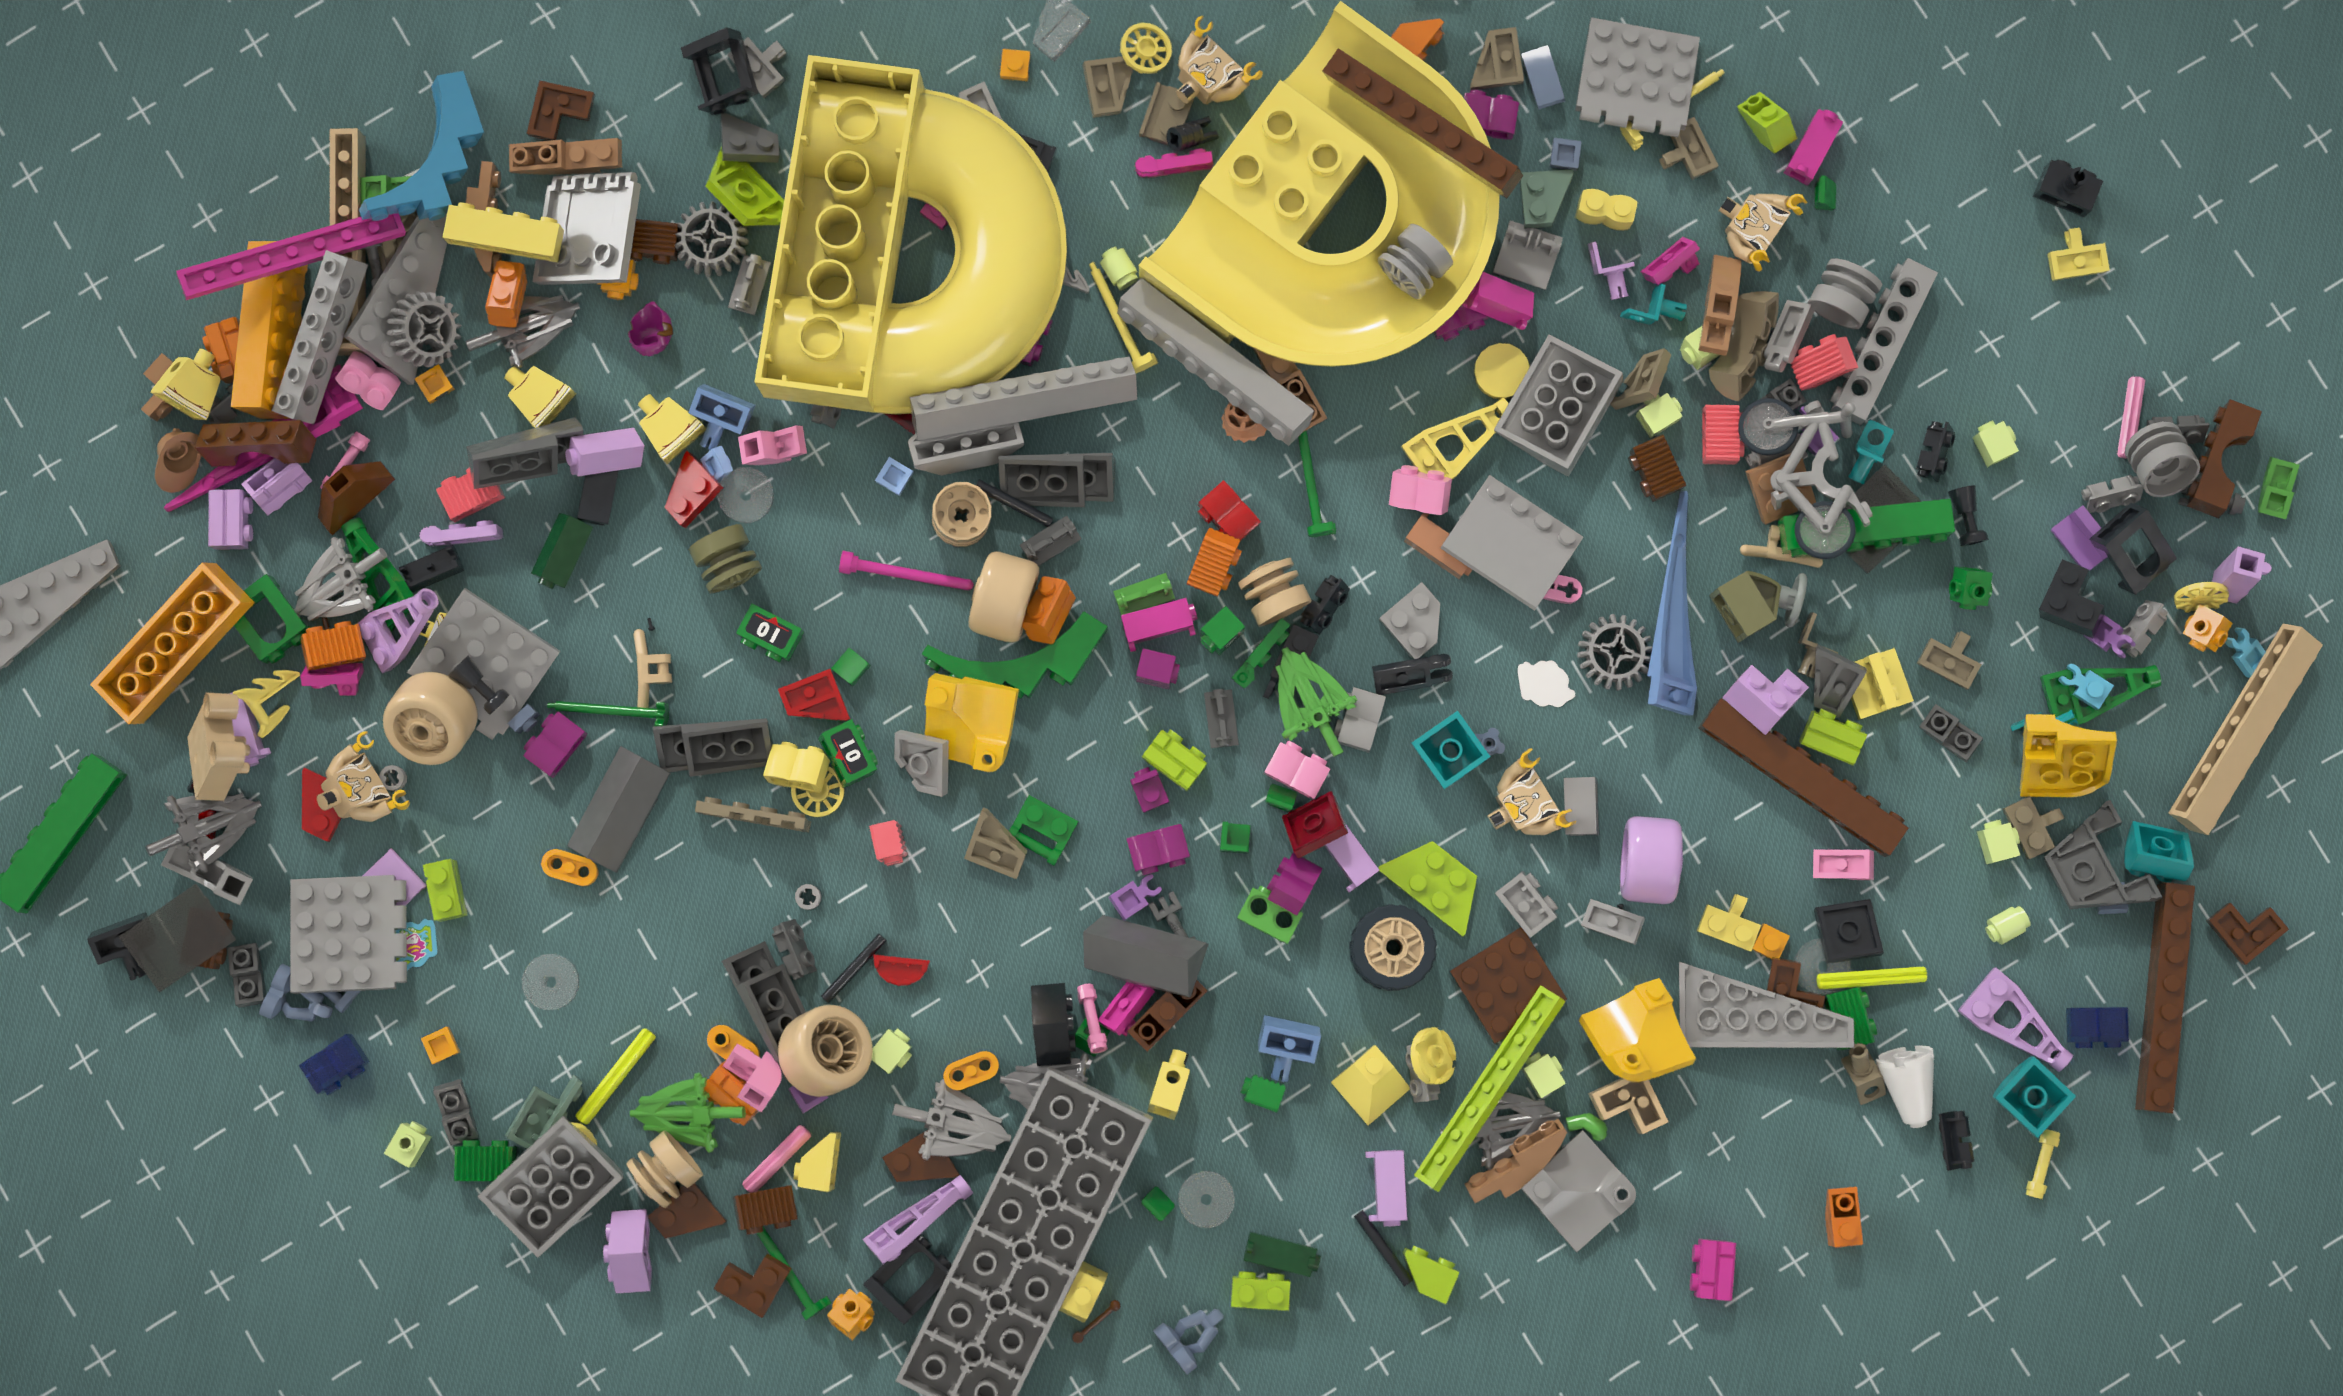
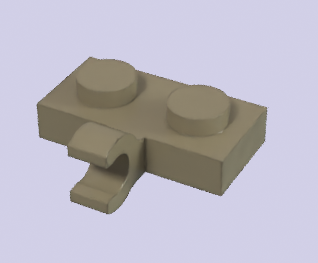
(1692, 150)
(1950, 661)
(2031, 826)

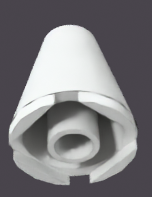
(1910, 1082)

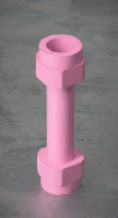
(358, 443)
(1096, 1040)

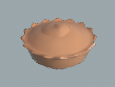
(1240, 425)

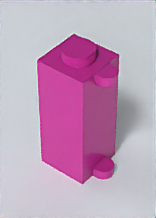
(1813, 146)
(1501, 301)
(1159, 621)

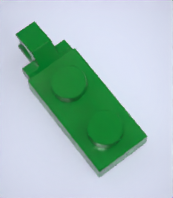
(1260, 655)

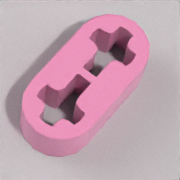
(1560, 596)

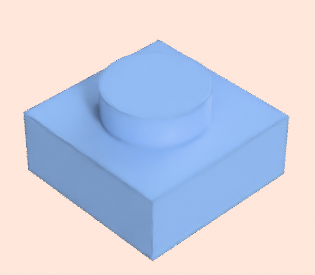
(717, 463)
(894, 476)

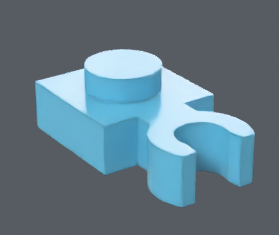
(2248, 651)
(2089, 688)

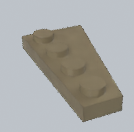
(765, 816)

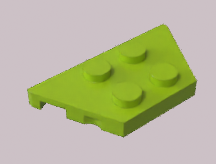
(744, 193)
(1435, 882)

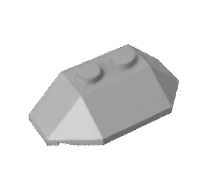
(965, 449)

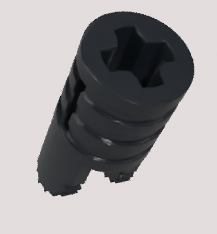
(1190, 134)

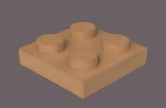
(1761, 487)

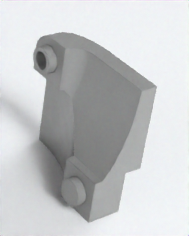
(1579, 1191)

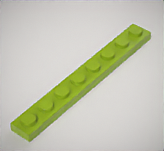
(1489, 1088)

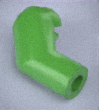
(1590, 1123)

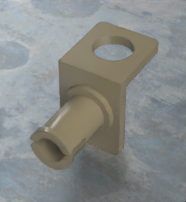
(1809, 658)
(1864, 1073)

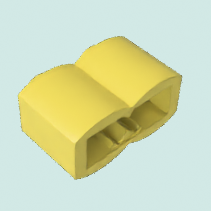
(1613, 211)
(796, 767)

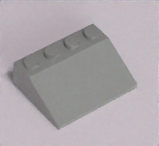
(1559, 404)
(1512, 542)
(551, 1186)

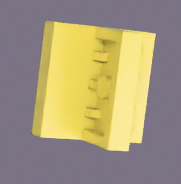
(1882, 686)

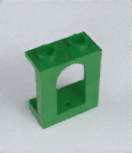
(295, 627)

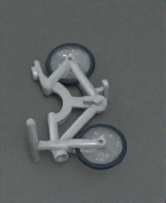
(1771, 428)

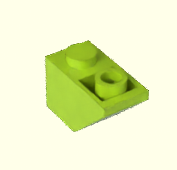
(1768, 122)
(1431, 1277)

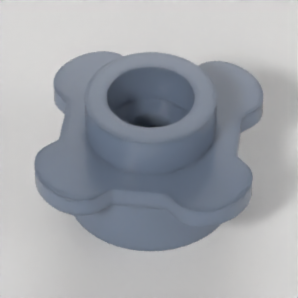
(1492, 736)

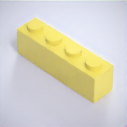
(503, 233)

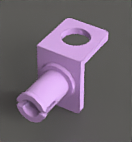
(1614, 274)

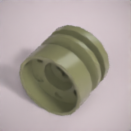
(727, 563)

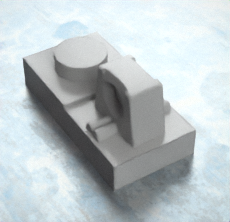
(1613, 921)

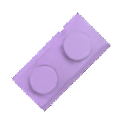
(276, 484)
(229, 519)

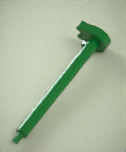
(1318, 528)
(661, 713)
(811, 1308)

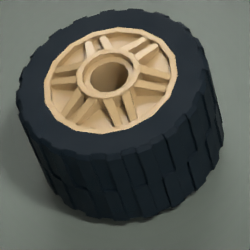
(1415, 943)

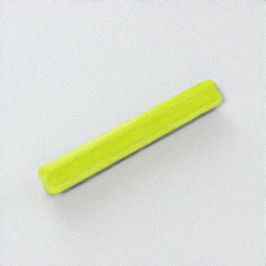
(1871, 977)
(615, 1076)

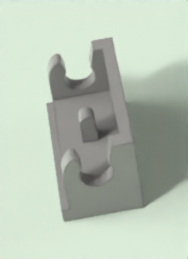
(1582, 799)

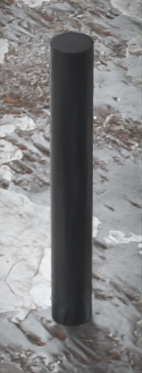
(1014, 503)
(853, 968)
(1383, 1248)

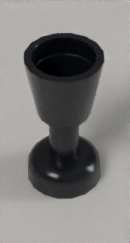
(1965, 504)
(470, 677)

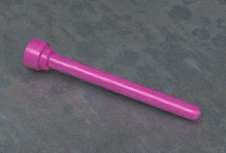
(852, 563)

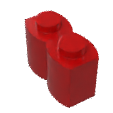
(1228, 512)

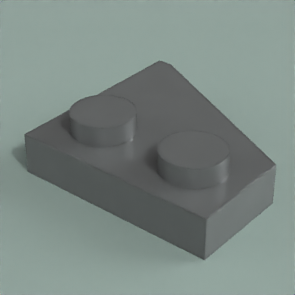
(747, 141)
(1835, 680)

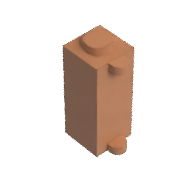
(1427, 539)

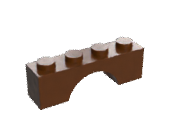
(283, 440)
(2212, 487)

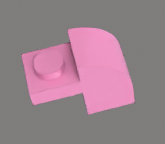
(772, 447)
(761, 1075)

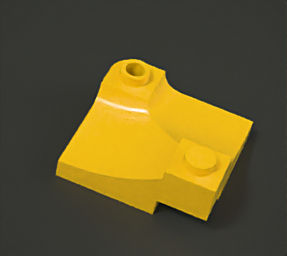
(973, 717)
(2064, 758)
(1639, 1034)

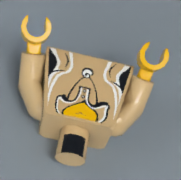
(1209, 70)
(1757, 223)
(356, 788)
(1526, 801)

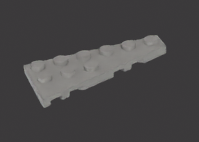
(411, 269)
(41, 597)
(1736, 1014)

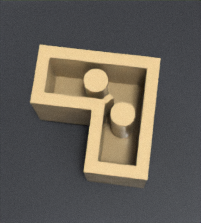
(1634, 1097)

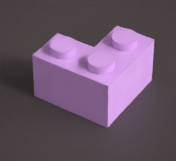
(1764, 701)
(628, 1251)

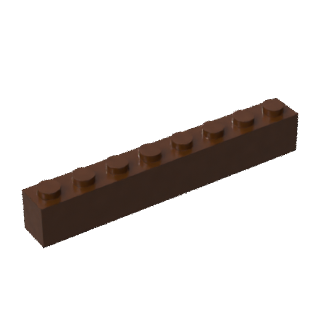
(1423, 123)
(1805, 779)
(2165, 998)

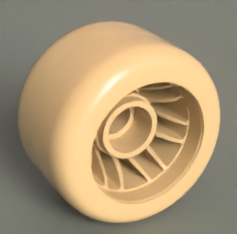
(1003, 596)
(430, 718)
(825, 1050)

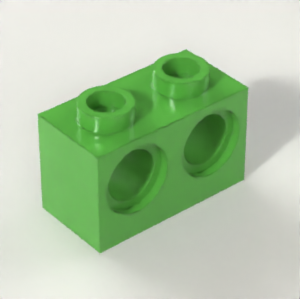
(1267, 922)

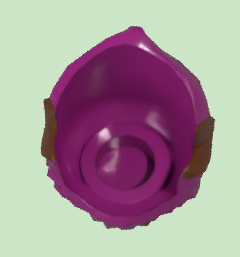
(650, 330)

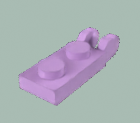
(461, 534)

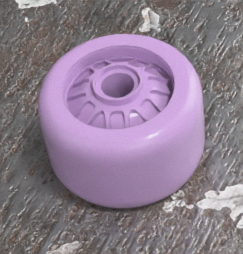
(1651, 860)

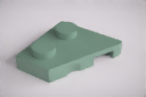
(1543, 195)

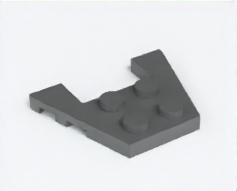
(2085, 872)

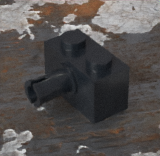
(2068, 187)
(108, 946)

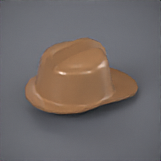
(176, 460)

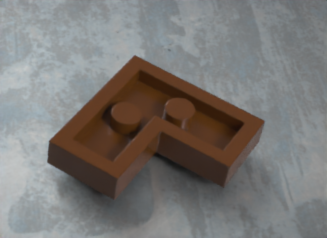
(552, 103)
(2245, 938)
(1784, 981)
(755, 1291)

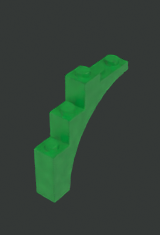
(1062, 659)

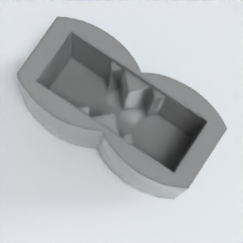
(1361, 722)

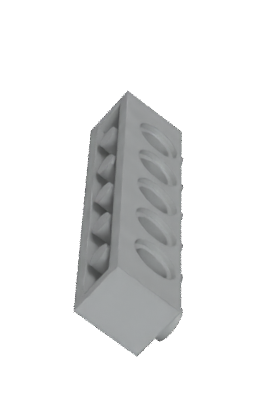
(1919, 281)
(319, 337)

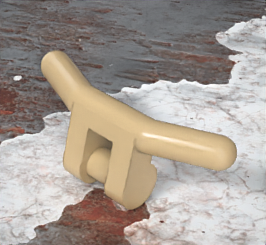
(1776, 552)
(643, 668)

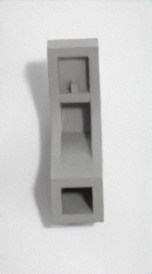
(221, 878)

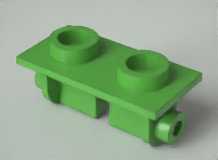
(1144, 594)

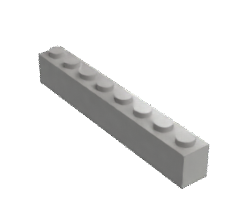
(1215, 362)
(1023, 398)

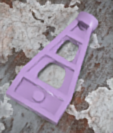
(379, 638)
(1990, 996)
(888, 1245)

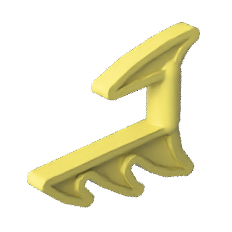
(254, 697)

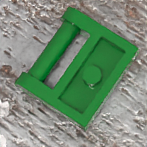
(1048, 823)

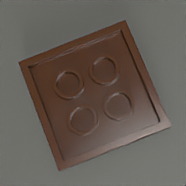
(1503, 982)

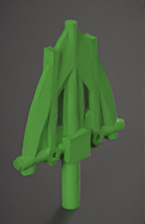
(1295, 673)
(659, 1115)

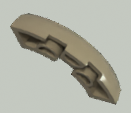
(1748, 340)

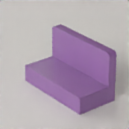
(2075, 535)

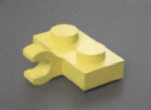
(2077, 259)
(1729, 925)

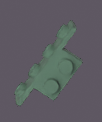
(541, 1113)

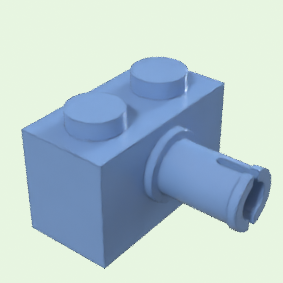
(720, 412)
(1288, 1042)

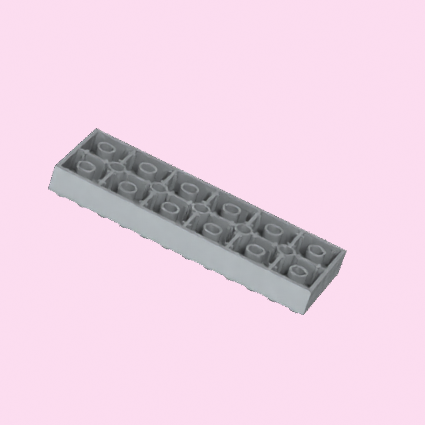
(1026, 1242)

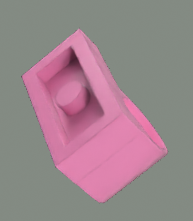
(1843, 864)

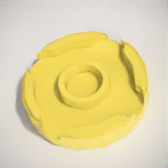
(1500, 370)
(1433, 1056)

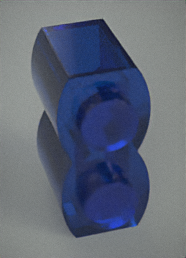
(2097, 1025)
(334, 1064)

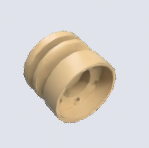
(962, 498)
(1274, 591)
(663, 1170)

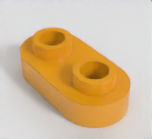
(570, 867)
(732, 1039)
(971, 1069)

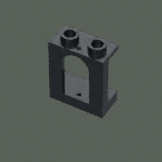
(699, 53)
(2118, 531)
(905, 1311)

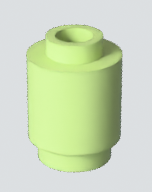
(1119, 268)
(2007, 925)

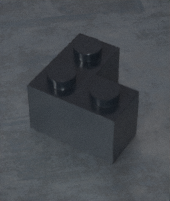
(2065, 603)
(1052, 1024)

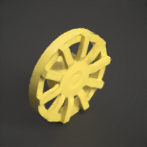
(1145, 48)
(2201, 594)
(819, 797)

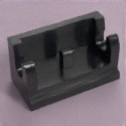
(597, 498)
(432, 568)

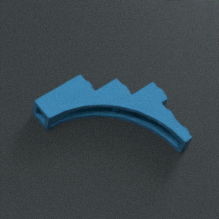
(456, 128)

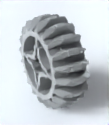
(722, 240)
(439, 329)
(1603, 650)

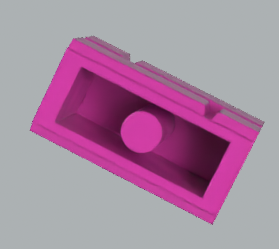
(1713, 1269)

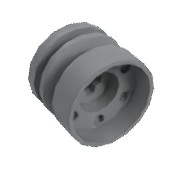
(1415, 261)
(1845, 293)
(2162, 459)

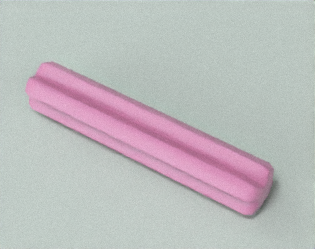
(2131, 412)
(776, 1159)

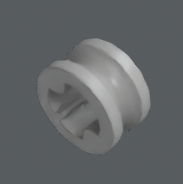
(402, 777)
(800, 901)

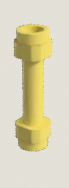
(2036, 1187)

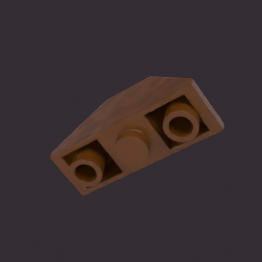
(350, 492)
(1163, 1016)

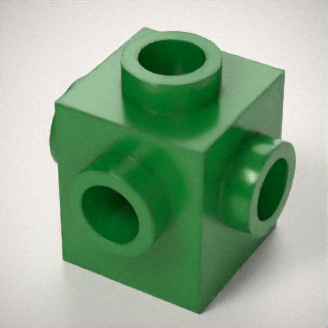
(1970, 587)

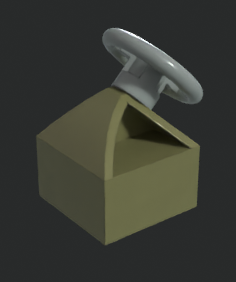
(1753, 602)

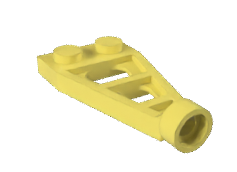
(1427, 457)

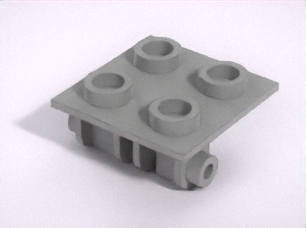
(1527, 255)

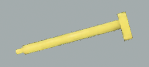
(1633, 136)
(1139, 362)

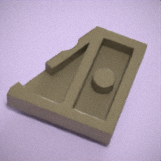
(1499, 61)
(1107, 84)
(1644, 380)
(995, 846)

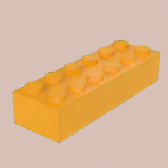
(266, 338)
(172, 643)

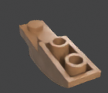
(565, 157)
(485, 197)
(1720, 305)
(1292, 379)
(1530, 1157)

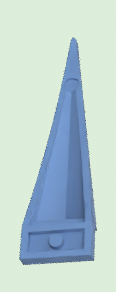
(1671, 658)

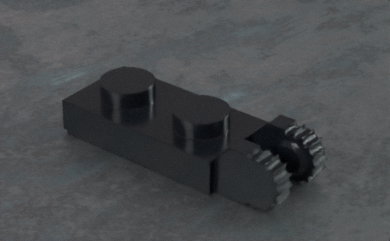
(1298, 642)
(1411, 674)

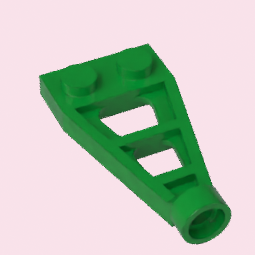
(360, 542)
(2061, 699)

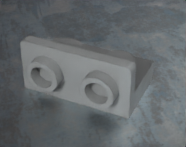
(1527, 903)

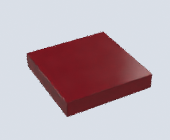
(1314, 824)

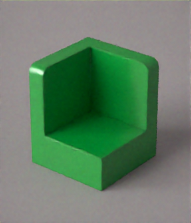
(1235, 838)

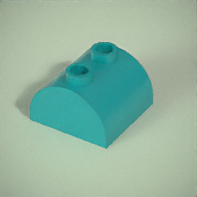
(1450, 750)
(2158, 852)
(2033, 1095)

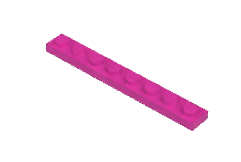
(286, 254)

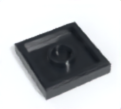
(1848, 931)

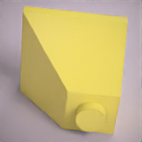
(1371, 1084)
(819, 1165)

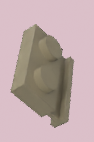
(1163, 113)

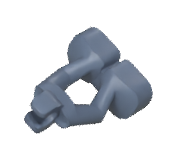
(276, 1000)
(1182, 1353)

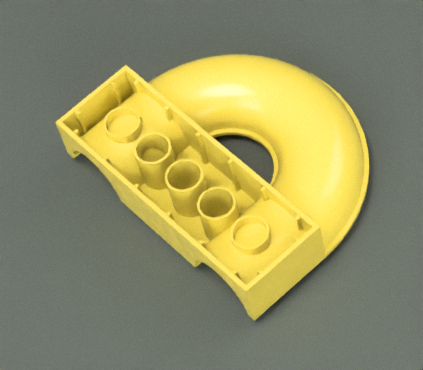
(857, 155)
(1240, 245)

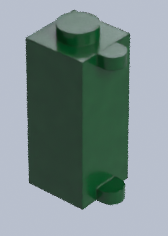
(561, 551)
(1281, 1254)

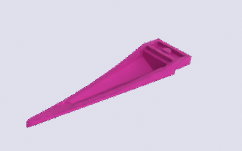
(335, 407)

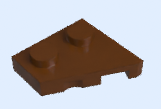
(909, 1166)
(686, 1213)

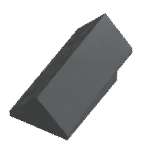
(522, 454)
(1058, 478)
(713, 746)
(618, 809)
(1143, 955)
(765, 992)

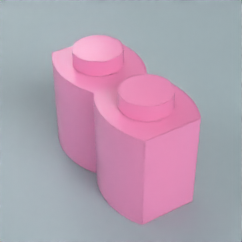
(371, 382)
(1420, 491)
(1297, 770)

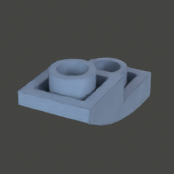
(1543, 77)

